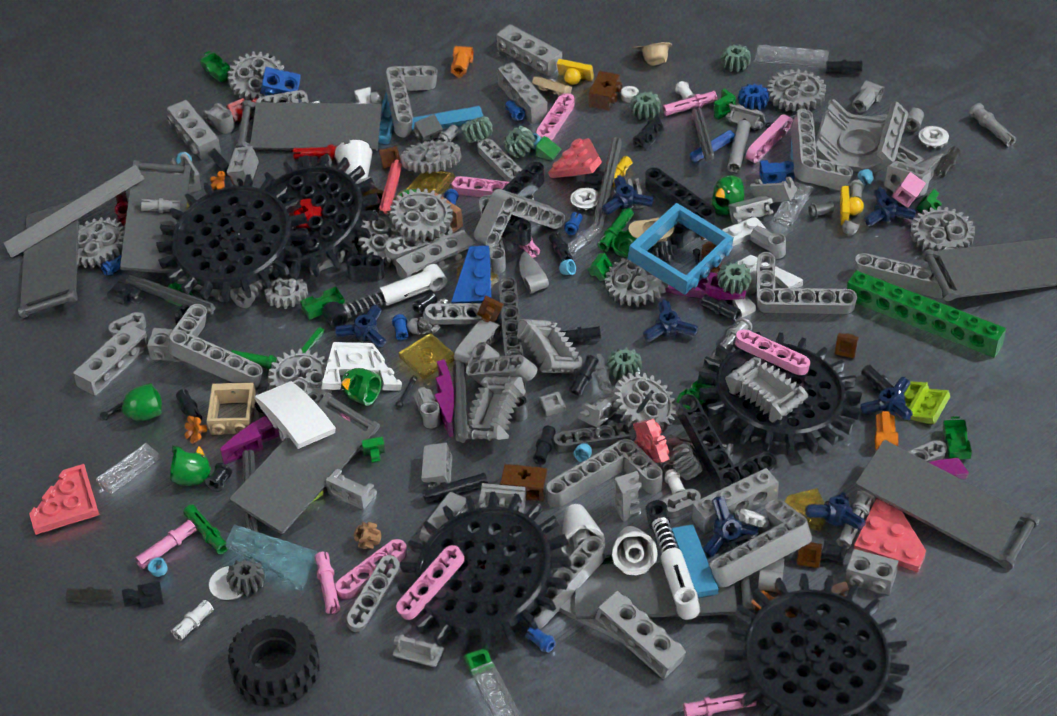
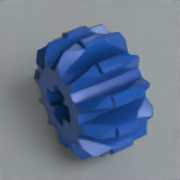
(753, 97)

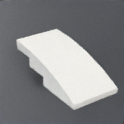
(295, 414)

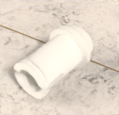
(682, 89)
(674, 481)

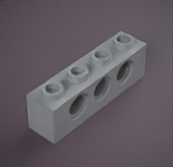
(528, 49)
(522, 92)
(192, 129)
(444, 253)
(111, 359)
(745, 494)
(661, 662)

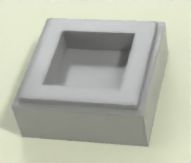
(552, 404)

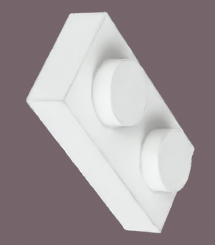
(742, 230)

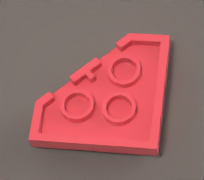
(577, 160)
(65, 502)
(891, 536)

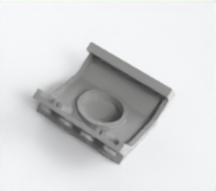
(859, 139)

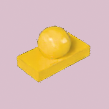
(574, 71)
(849, 206)

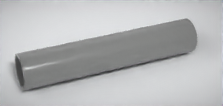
(738, 146)

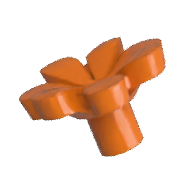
(218, 182)
(194, 429)

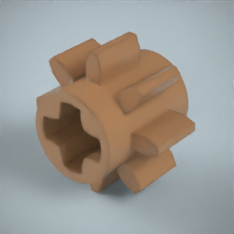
(367, 535)

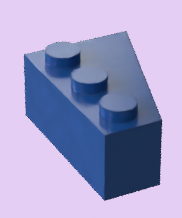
(474, 277)

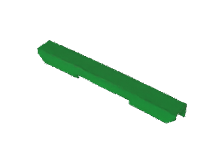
(314, 338)

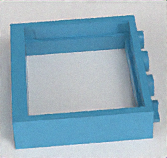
(683, 283)

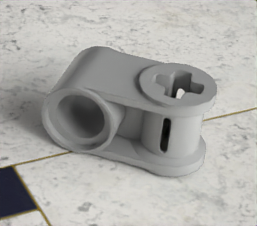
(219, 118)

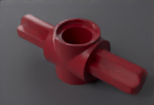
(121, 207)

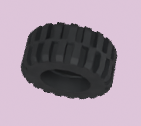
(280, 683)

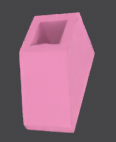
(908, 190)

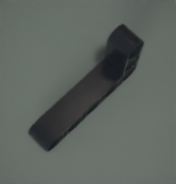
(525, 185)
(672, 192)
(716, 450)

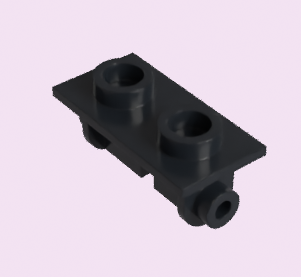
(649, 133)

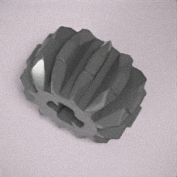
(686, 461)
(245, 576)

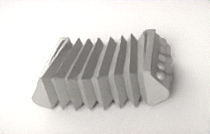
(549, 346)
(766, 387)
(494, 407)

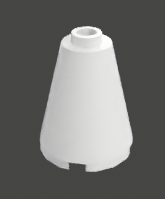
(357, 153)
(577, 527)
(634, 551)

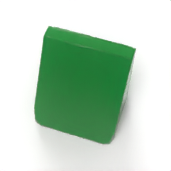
(547, 149)
(477, 659)

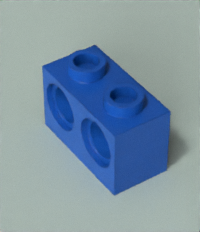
(280, 80)

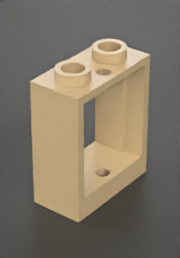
(221, 395)

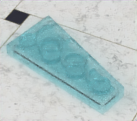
(282, 557)

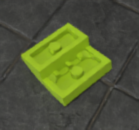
(925, 402)

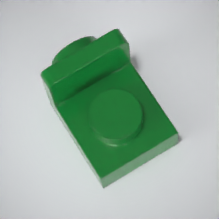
(721, 106)

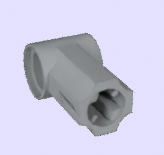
(869, 93)
(773, 242)
(428, 408)

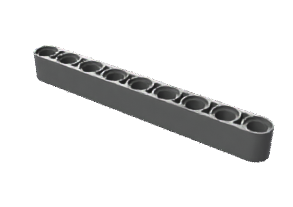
(512, 344)

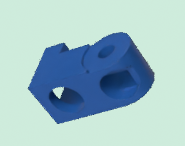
(776, 172)

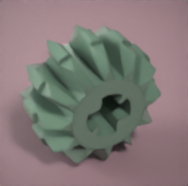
(735, 58)
(645, 105)
(477, 129)
(519, 141)
(734, 277)
(624, 362)

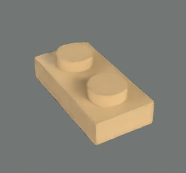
(545, 84)

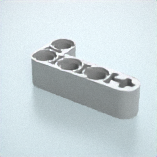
(487, 363)

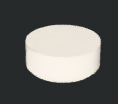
(627, 93)

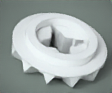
(934, 132)
(580, 195)
(752, 518)

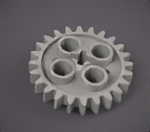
(247, 74)
(796, 90)
(431, 156)
(421, 214)
(942, 229)
(380, 236)
(99, 241)
(632, 284)
(303, 377)
(631, 392)

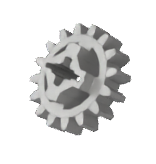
(286, 292)

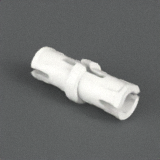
(192, 620)

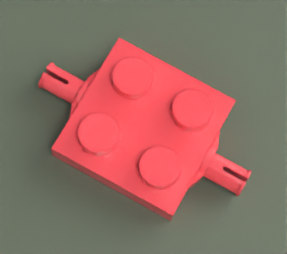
(650, 441)

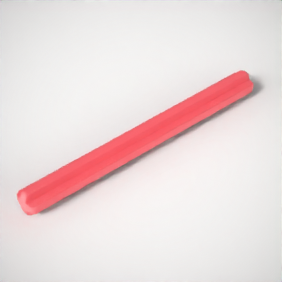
(390, 188)

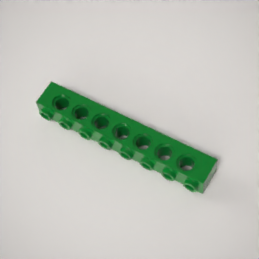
(927, 314)

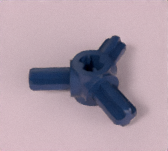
(625, 197)
(887, 209)
(669, 324)
(364, 328)
(891, 400)
(836, 512)
(725, 519)

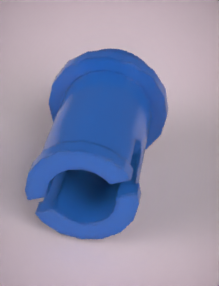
(516, 112)
(451, 195)
(572, 226)
(110, 267)
(399, 322)
(544, 641)

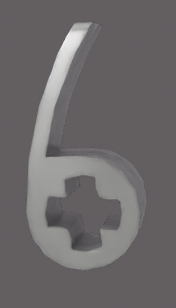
(770, 574)

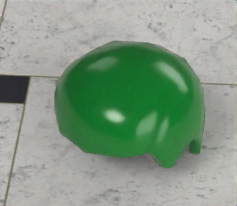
(621, 243)

